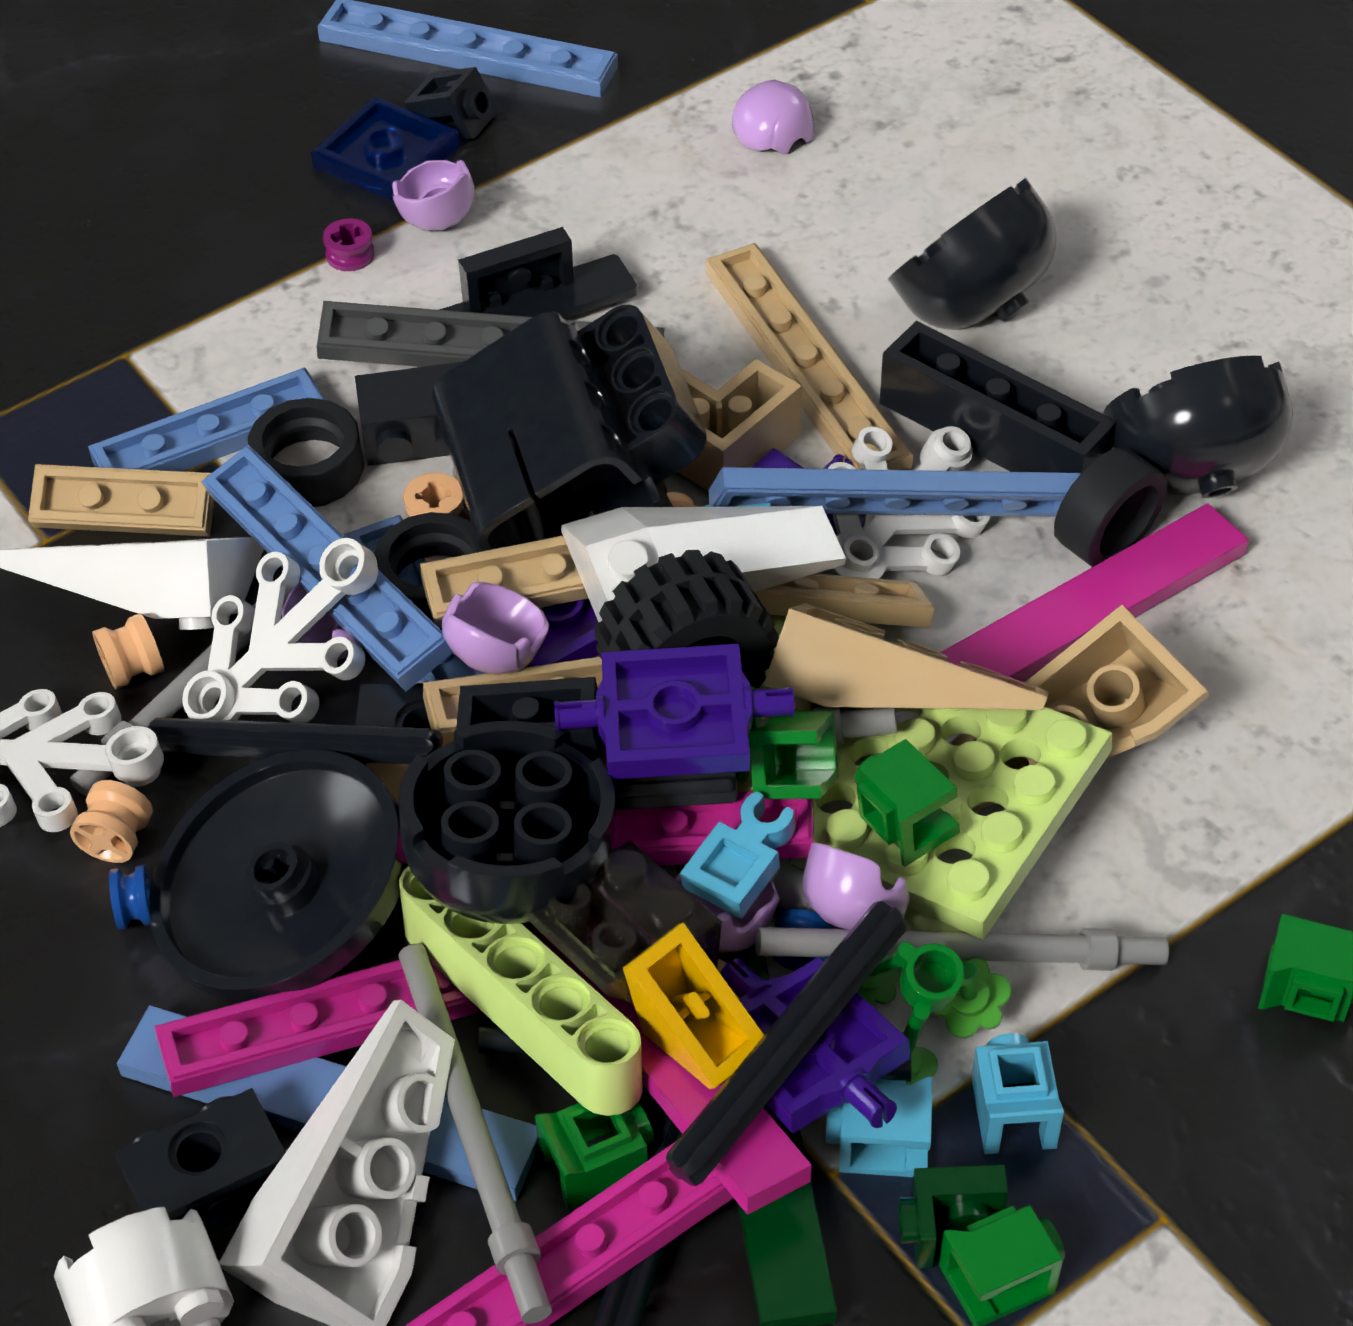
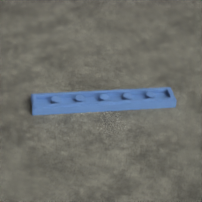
(469, 45)
(895, 491)
(284, 522)
(295, 1092)

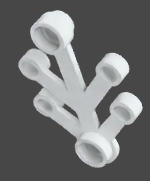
(944, 451)
(275, 639)
(130, 753)

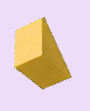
(690, 1008)

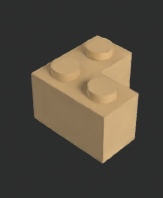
(743, 419)

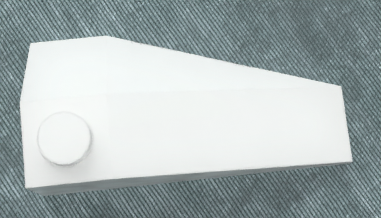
(763, 541)
(147, 577)
(343, 1199)

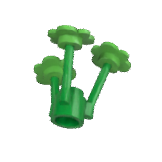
(939, 983)

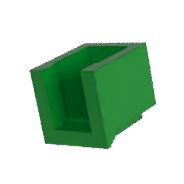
(794, 756)
(903, 799)
(1310, 969)
(592, 1169)
(1002, 1263)

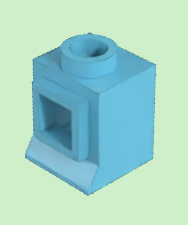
(1010, 1061)
(896, 1145)

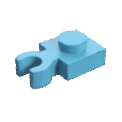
(738, 863)

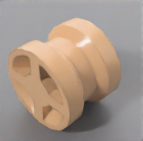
(434, 494)
(128, 651)
(111, 821)

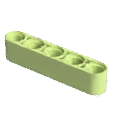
(532, 1000)

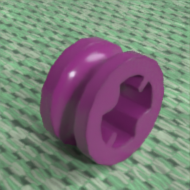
(348, 244)

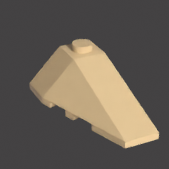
(850, 665)
(1116, 682)

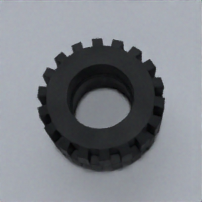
(689, 605)

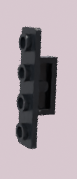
(540, 278)

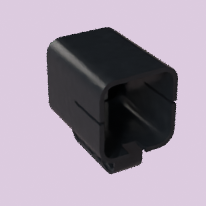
(566, 424)

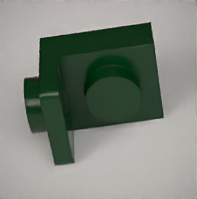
(948, 1200)

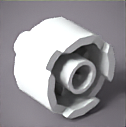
(146, 1275)

